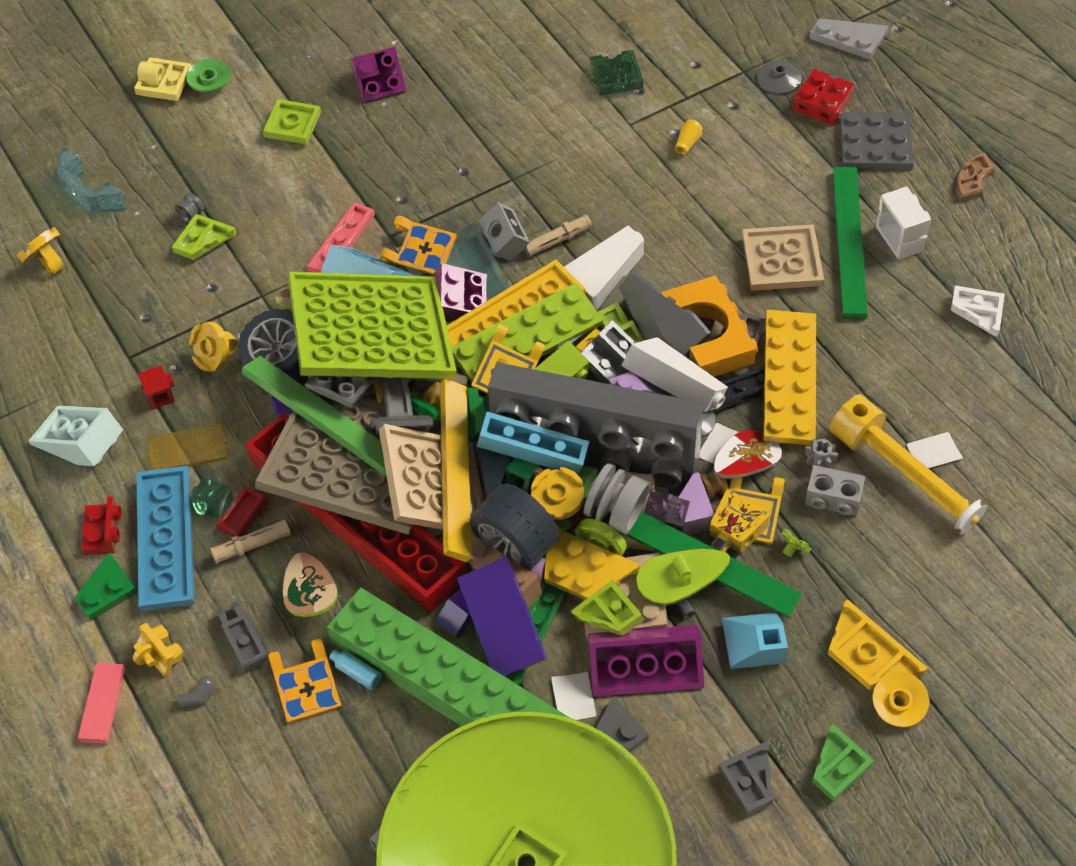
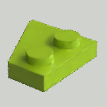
(201, 237)

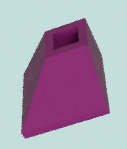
(378, 74)

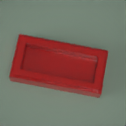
(242, 512)

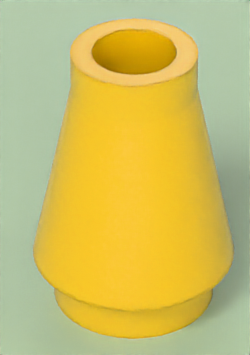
(688, 136)

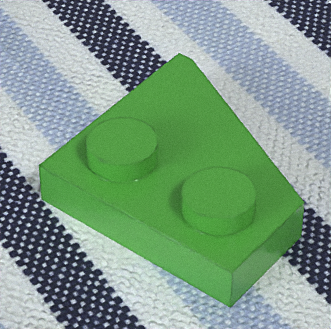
(840, 764)

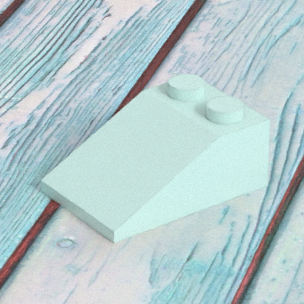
(77, 434)

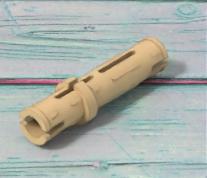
(564, 232)
(245, 543)

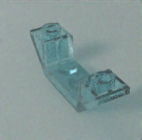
(104, 199)

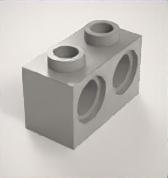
(836, 486)

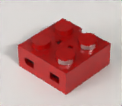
(823, 101)

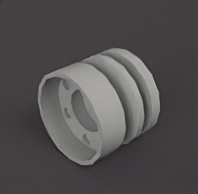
(612, 496)

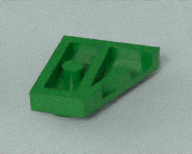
(104, 589)

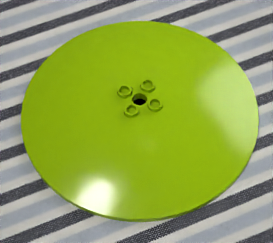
(526, 790)

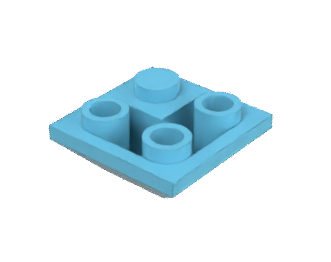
(755, 640)

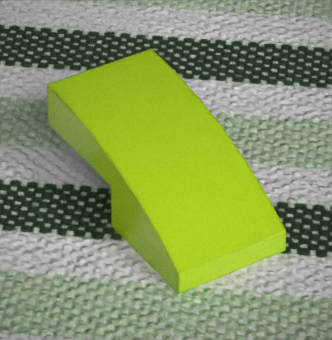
(616, 314)

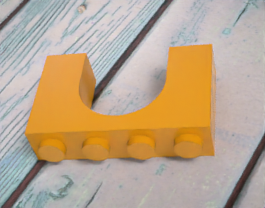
(710, 300)

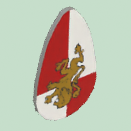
(746, 455)

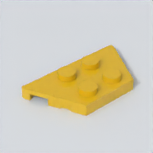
(584, 567)
(868, 650)

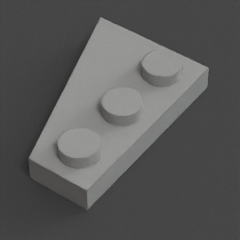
(852, 37)

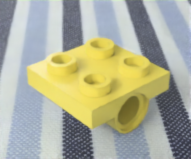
(161, 78)

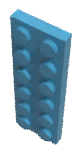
(164, 539)

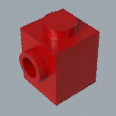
(157, 386)

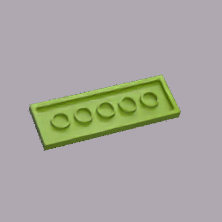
(549, 321)

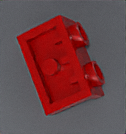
(101, 528)

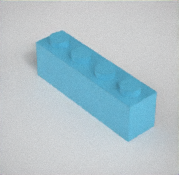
(532, 443)

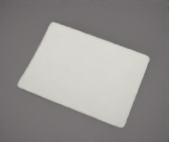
(715, 442)
(935, 450)
(574, 695)

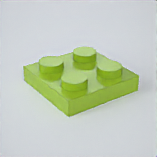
(292, 121)

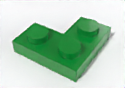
(475, 414)

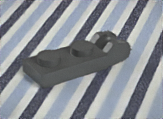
(242, 638)

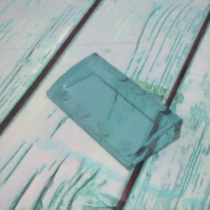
(474, 254)

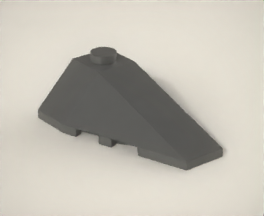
(661, 316)

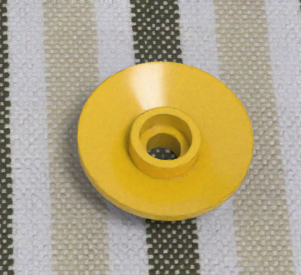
(909, 690)

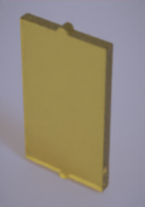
(188, 447)

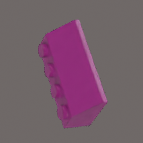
(646, 660)

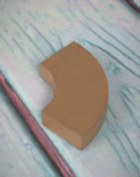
(972, 176)

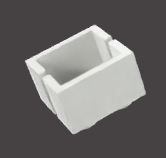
(903, 222)

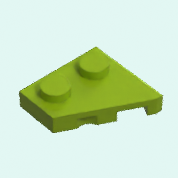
(609, 610)

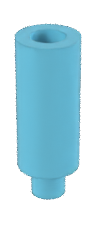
(356, 669)

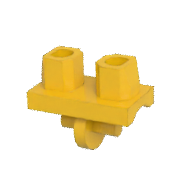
(152, 651)

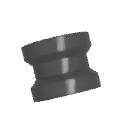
(189, 207)

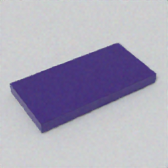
(502, 618)

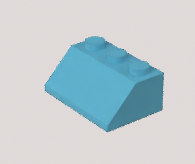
(351, 261)

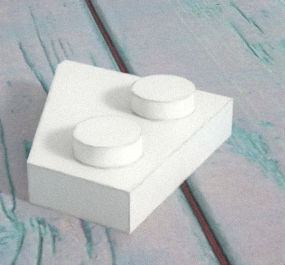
(979, 307)

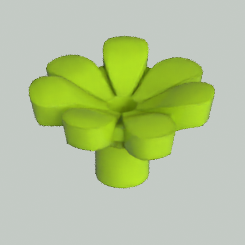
(794, 544)

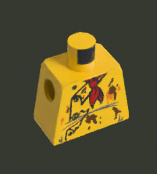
(737, 523)

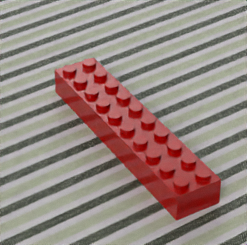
(408, 561)

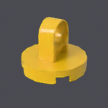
(42, 249)
(211, 346)
(559, 492)

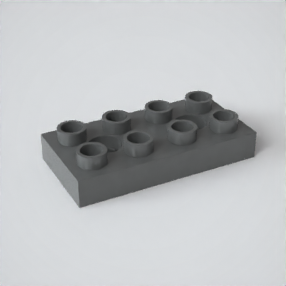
(622, 424)

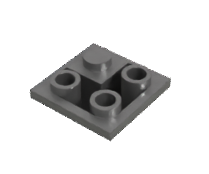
(341, 389)

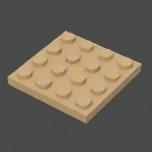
(415, 475)

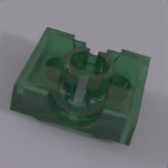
(606, 78)

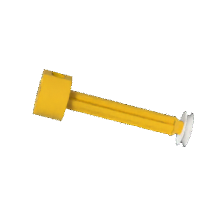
(861, 423)

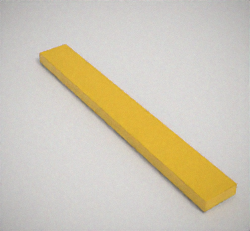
(455, 471)

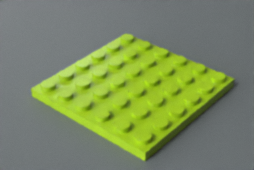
(370, 326)

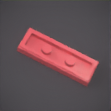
(101, 703)

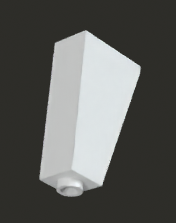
(607, 263)
(674, 373)

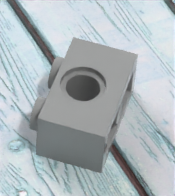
(503, 232)

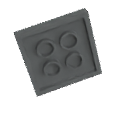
(876, 140)

